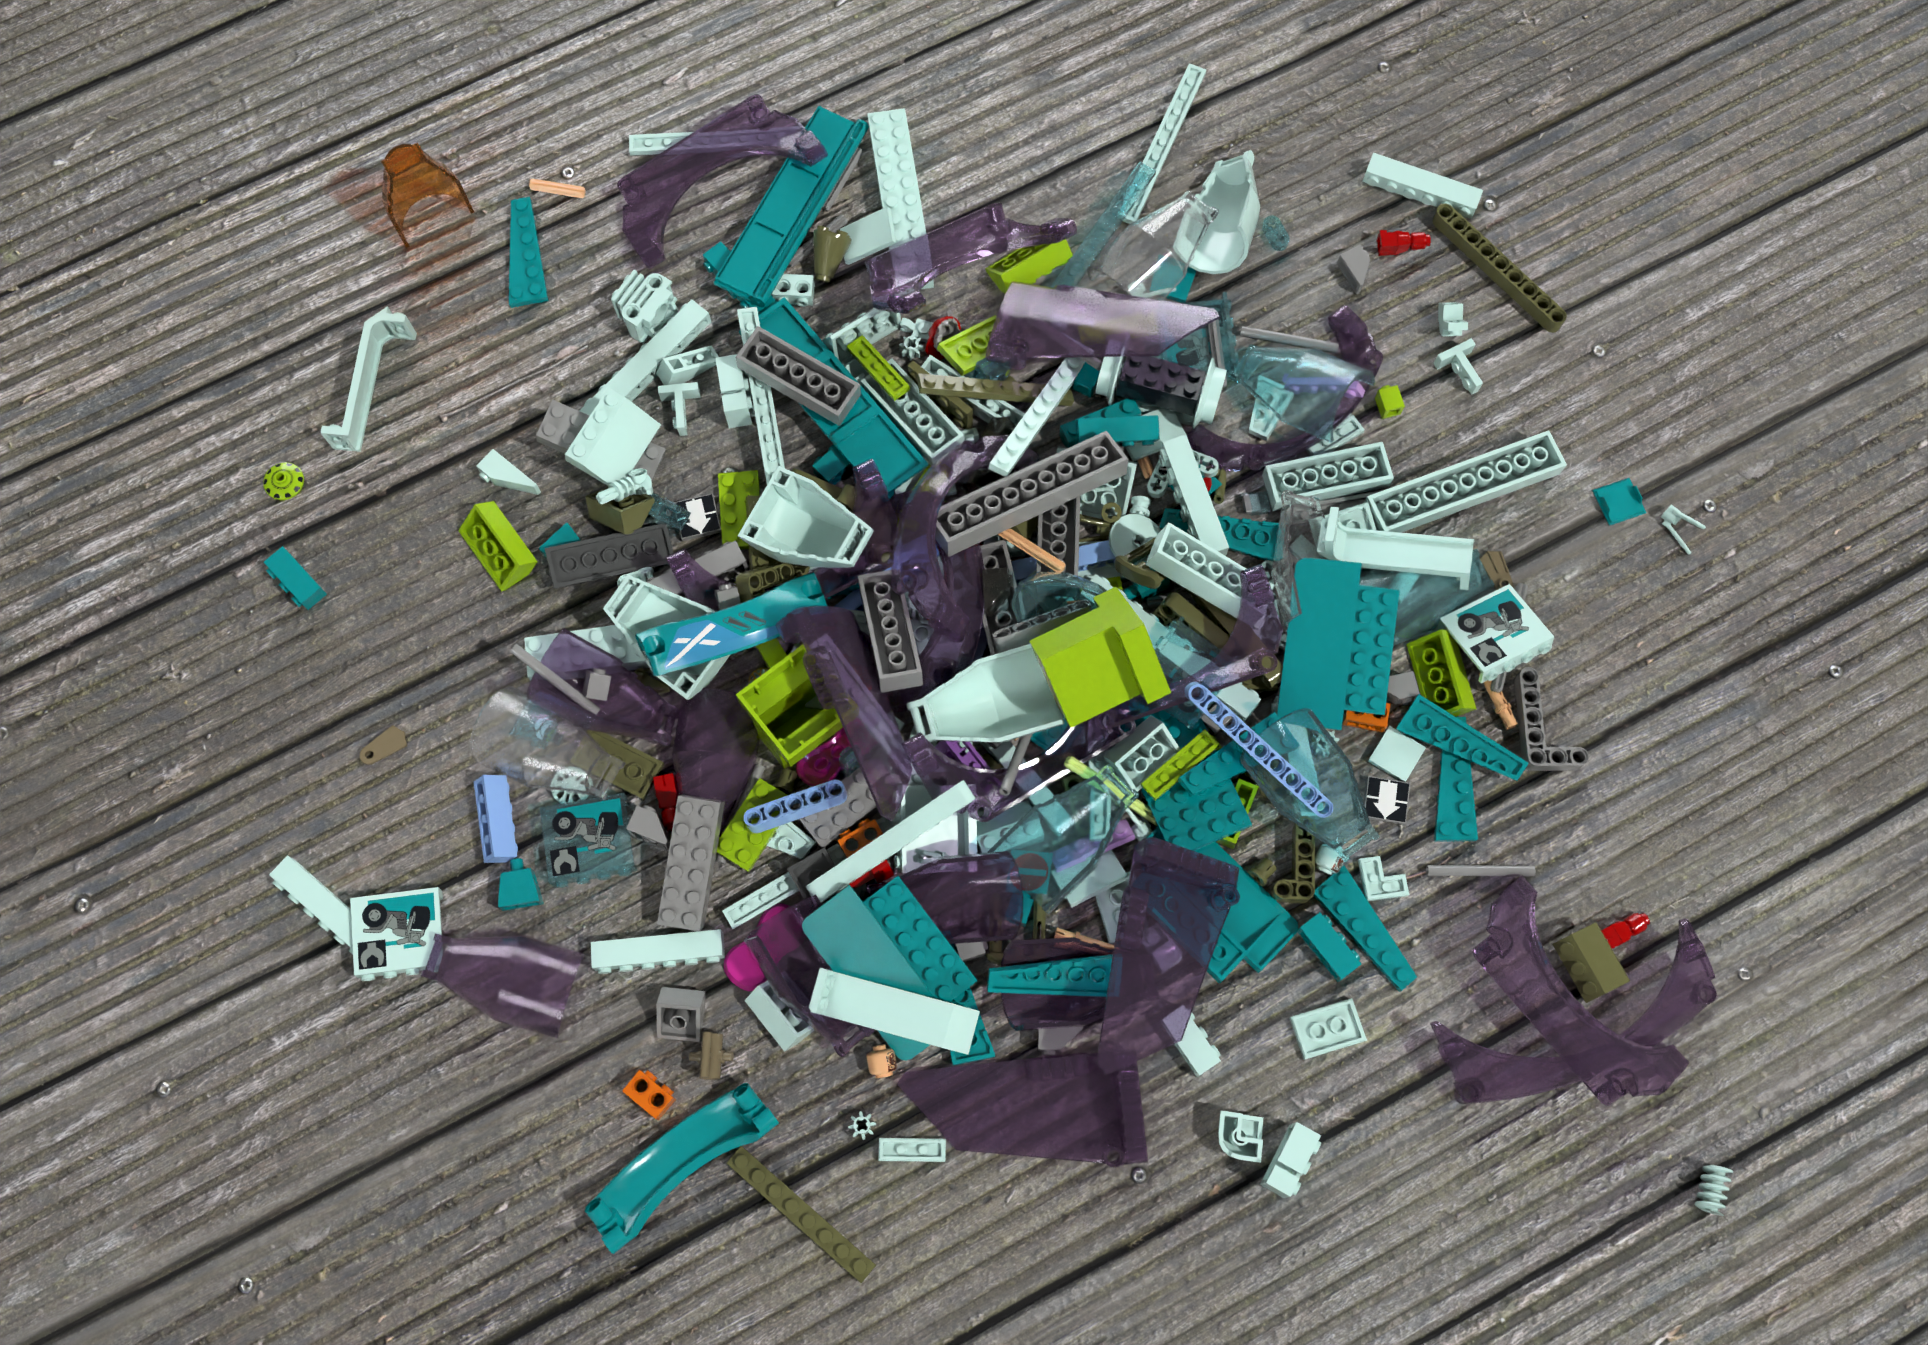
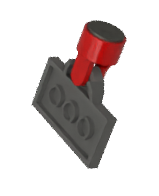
(820, 862)

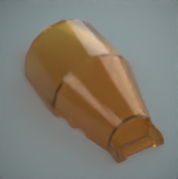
(413, 176)

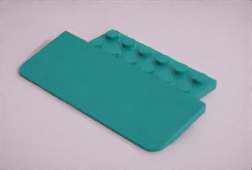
(1339, 644)
(1254, 926)
(890, 944)

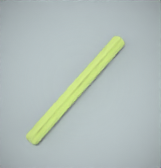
(1086, 773)

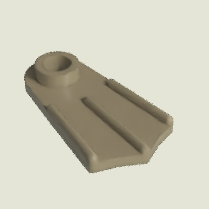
(1496, 568)
(384, 745)

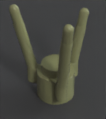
(1102, 528)

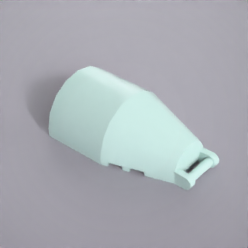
(1229, 236)
(990, 701)

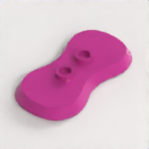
(823, 762)
(739, 962)

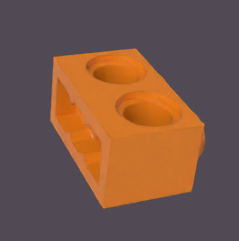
(1367, 721)
(858, 835)
(646, 1098)

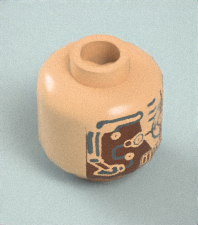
(881, 1061)

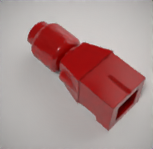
(1399, 241)
(667, 797)
(1622, 931)

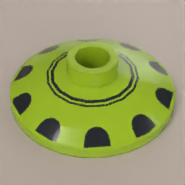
(286, 488)

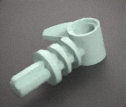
(637, 483)

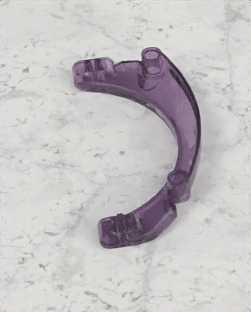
(1355, 346)
(915, 544)
(942, 657)

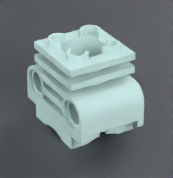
(644, 304)

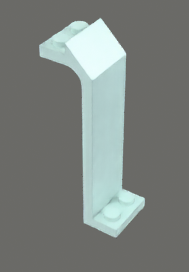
(375, 333)
(1396, 550)
(894, 1011)

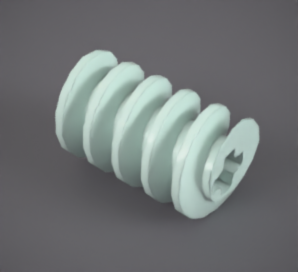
(1713, 1189)

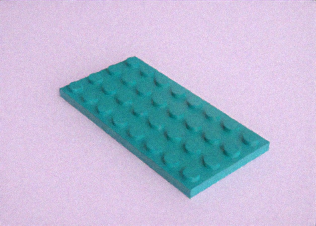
(1199, 818)

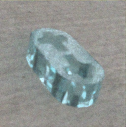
(1278, 232)

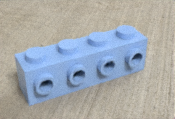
(495, 819)

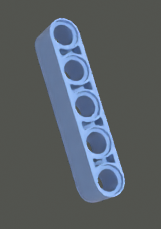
(785, 803)

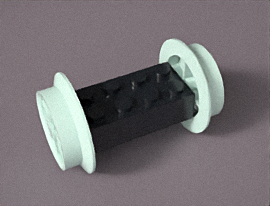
(1162, 384)

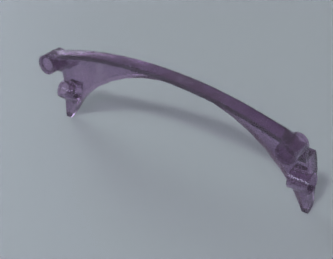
(1504, 1076)

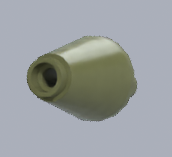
(828, 252)

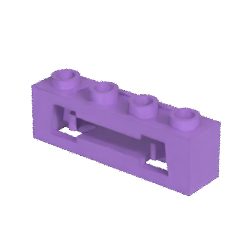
(954, 751)

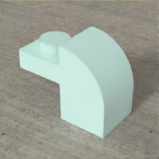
(1451, 319)

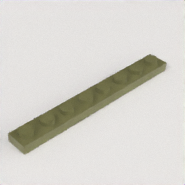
(984, 388)
(801, 1214)

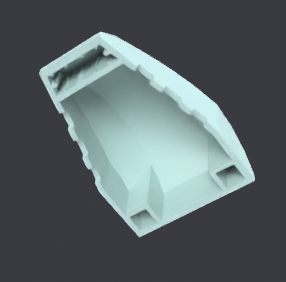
(804, 524)
(643, 606)

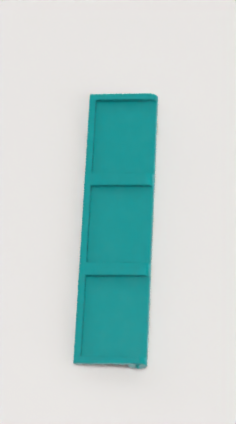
(789, 211)
(866, 428)

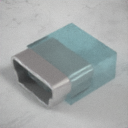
(1256, 503)

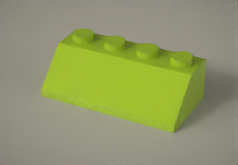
(1028, 264)
(497, 545)
(1441, 672)

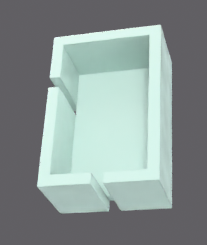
(735, 391)
(1291, 1160)

